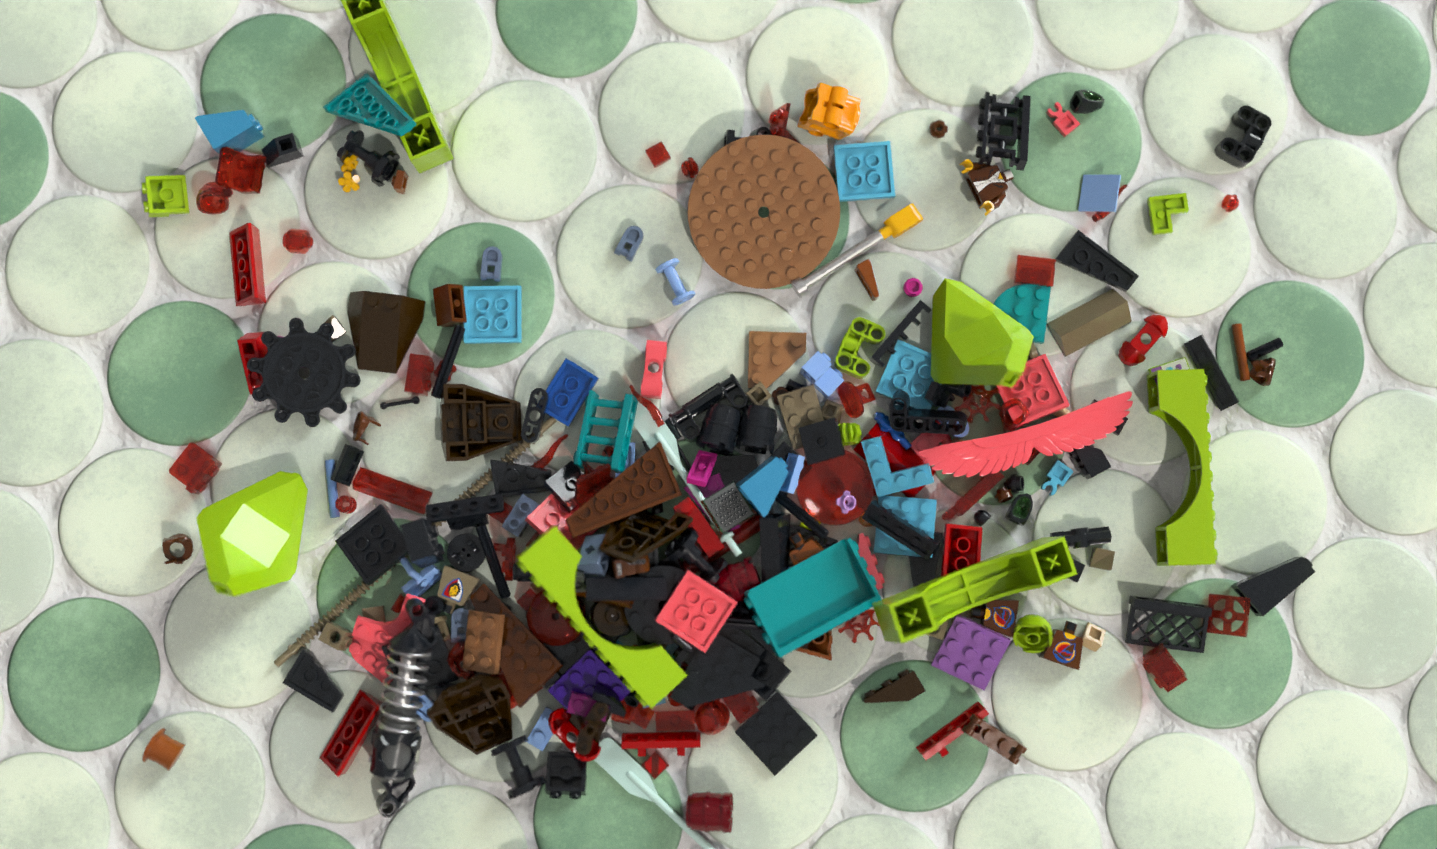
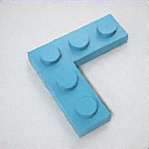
(892, 482)

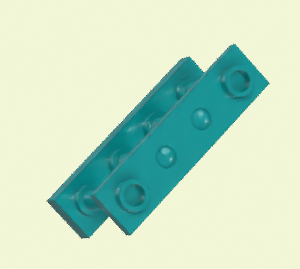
(620, 442)

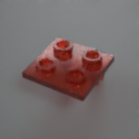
(779, 122)

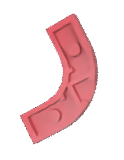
(383, 631)

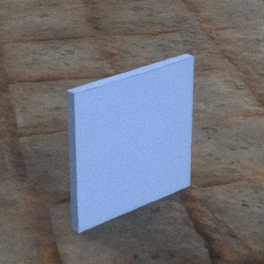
(1099, 193)

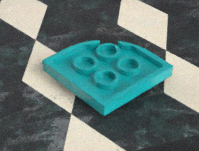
(1028, 306)

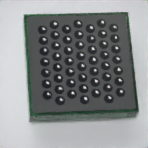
(727, 508)

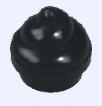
(1015, 483)
(434, 604)

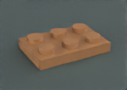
(483, 641)

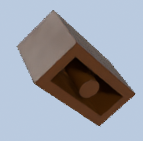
(449, 305)

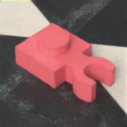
(1064, 122)

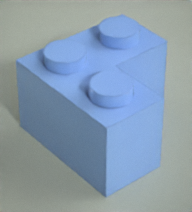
(819, 372)

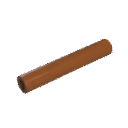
(1240, 352)

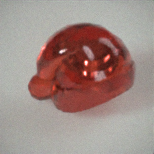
(213, 198)
(712, 717)

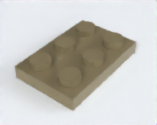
(799, 409)

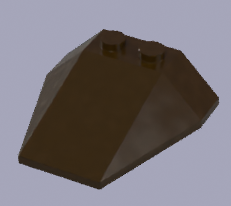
(383, 328)
(476, 422)
(641, 534)
(474, 713)

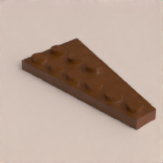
(636, 489)
(523, 657)

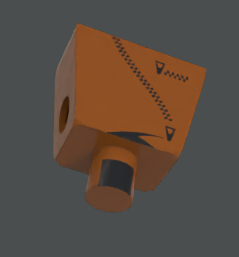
(803, 548)

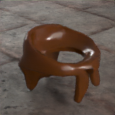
(1263, 371)
(360, 426)
(178, 538)

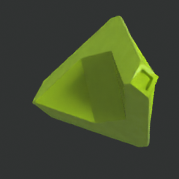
(975, 339)
(254, 534)

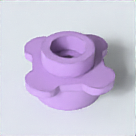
(850, 502)

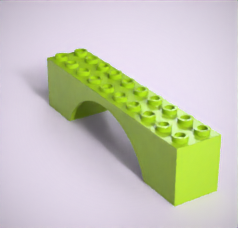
(398, 77)
(1182, 403)
(1008, 573)
(645, 667)

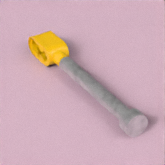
(894, 226)

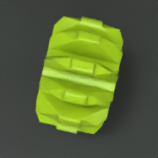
(850, 433)

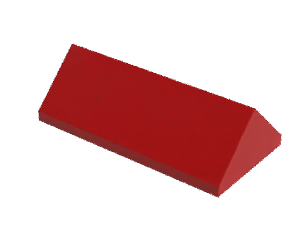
(247, 265)
(896, 455)
(960, 547)
(351, 733)

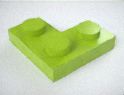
(1162, 208)

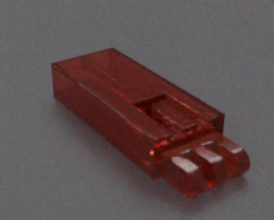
(973, 495)

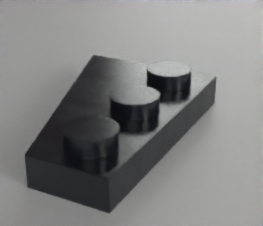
(518, 479)
(313, 682)

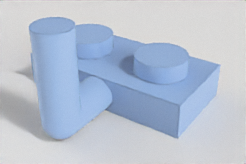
(420, 581)

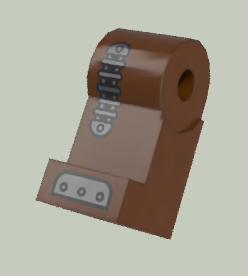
(622, 568)

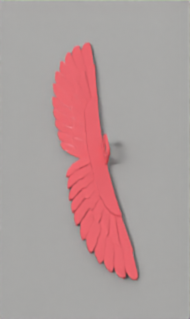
(1015, 447)

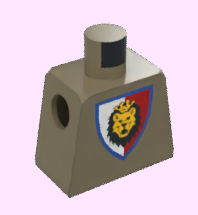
(456, 588)

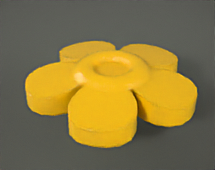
(349, 163)
(349, 181)

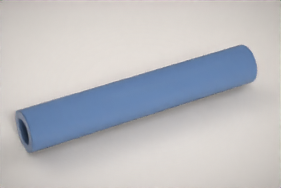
(332, 488)

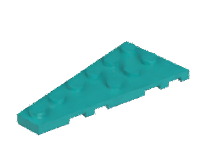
(372, 106)

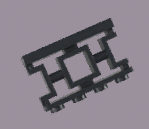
(1018, 131)

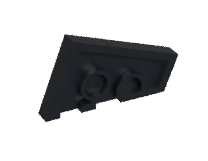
(924, 570)

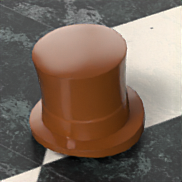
(163, 750)

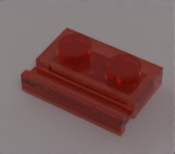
(1035, 271)

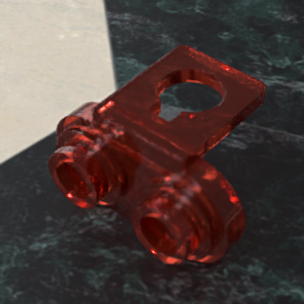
(852, 398)

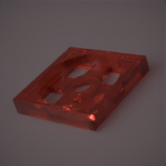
(1229, 607)

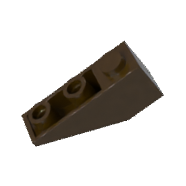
(900, 689)

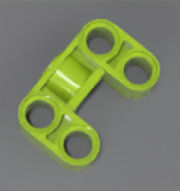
(851, 343)

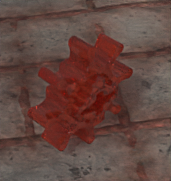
(986, 396)
(864, 628)

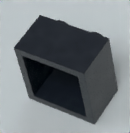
(422, 542)

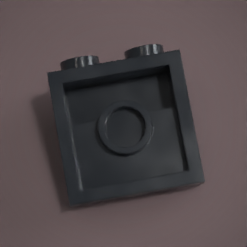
(565, 775)

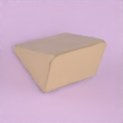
(1093, 637)

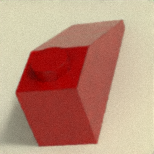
(252, 347)
(707, 537)

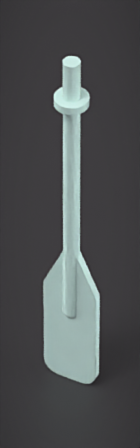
(652, 435)
(638, 782)

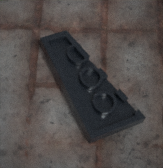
(1091, 259)

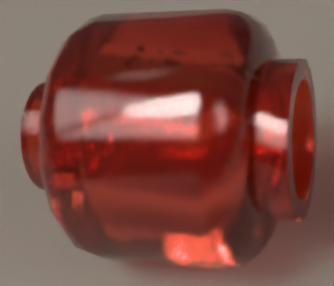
(297, 241)

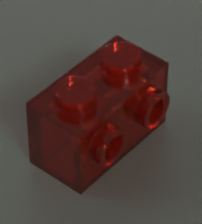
(419, 375)
(1164, 668)
(742, 706)

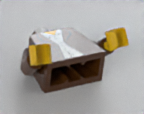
(986, 184)

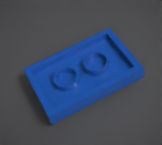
(568, 391)

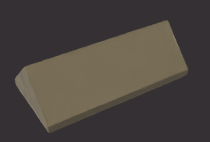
(1090, 321)

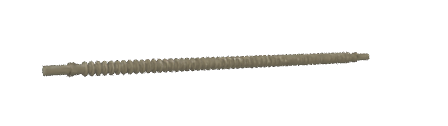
(348, 600)

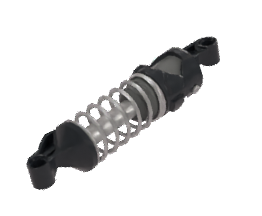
(397, 731)

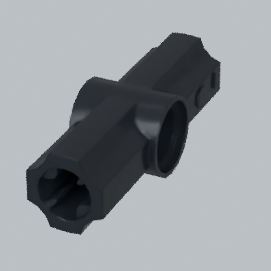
(1085, 537)

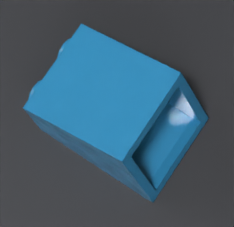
(230, 129)
(764, 484)

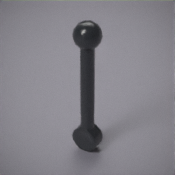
(416, 400)

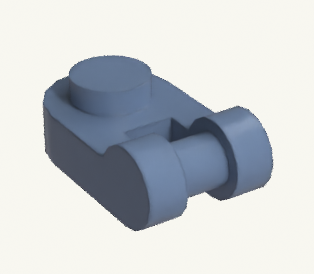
(633, 237)
(491, 257)
(458, 620)

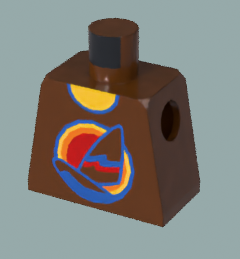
(998, 615)
(1065, 647)

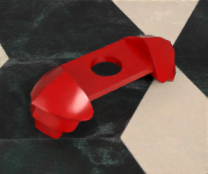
(1133, 352)
(560, 726)

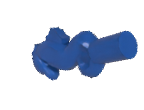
(884, 425)

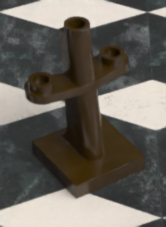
(589, 726)

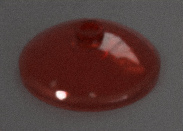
(547, 629)

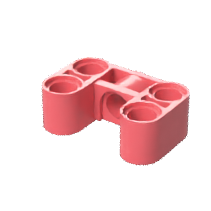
(652, 382)

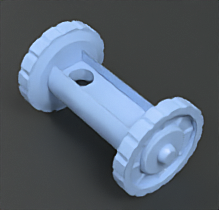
(669, 269)

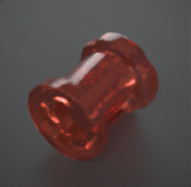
(349, 509)

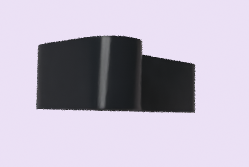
(926, 415)

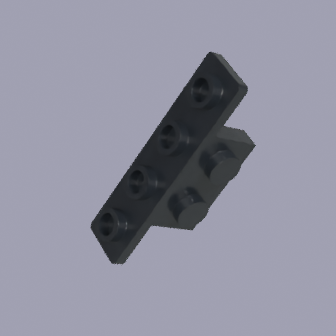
(465, 512)

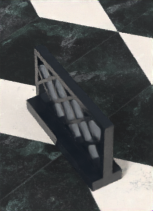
(1168, 607)

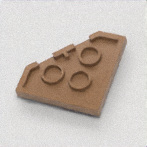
(773, 355)

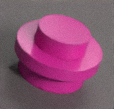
(912, 287)

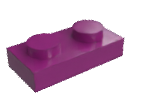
(581, 704)

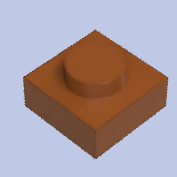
(399, 181)

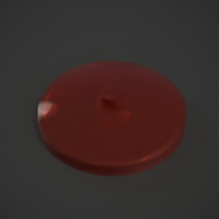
(826, 481)

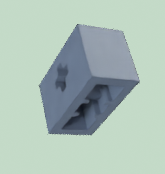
(515, 522)
(592, 560)

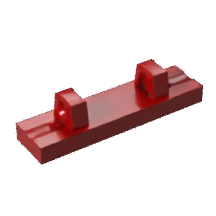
(948, 733)
(661, 740)

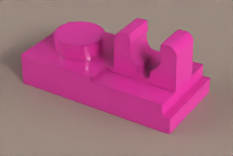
(701, 468)

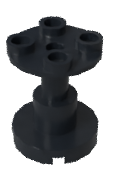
(381, 165)
(691, 553)
(521, 773)

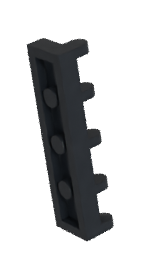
(899, 331)
(1216, 380)
(900, 530)

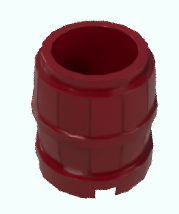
(738, 578)
(710, 812)

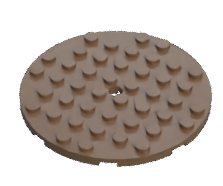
(755, 175)

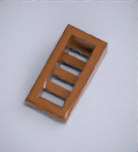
(866, 275)

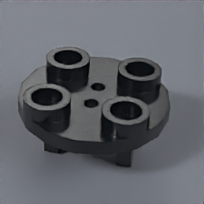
(458, 557)

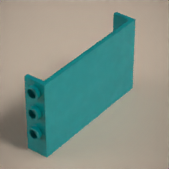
(812, 597)

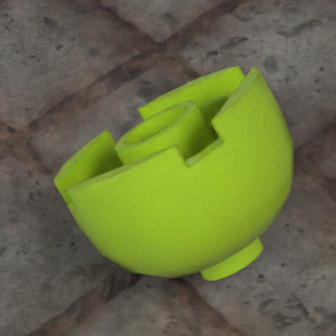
(1033, 633)

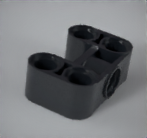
(1251, 141)

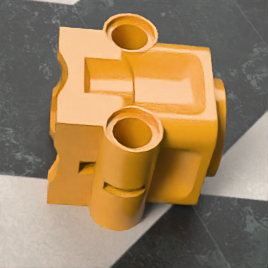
(829, 112)

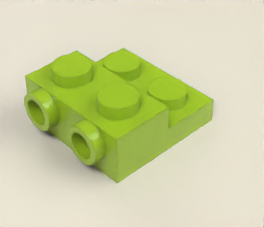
(165, 195)

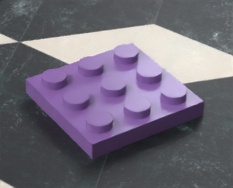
(970, 651)

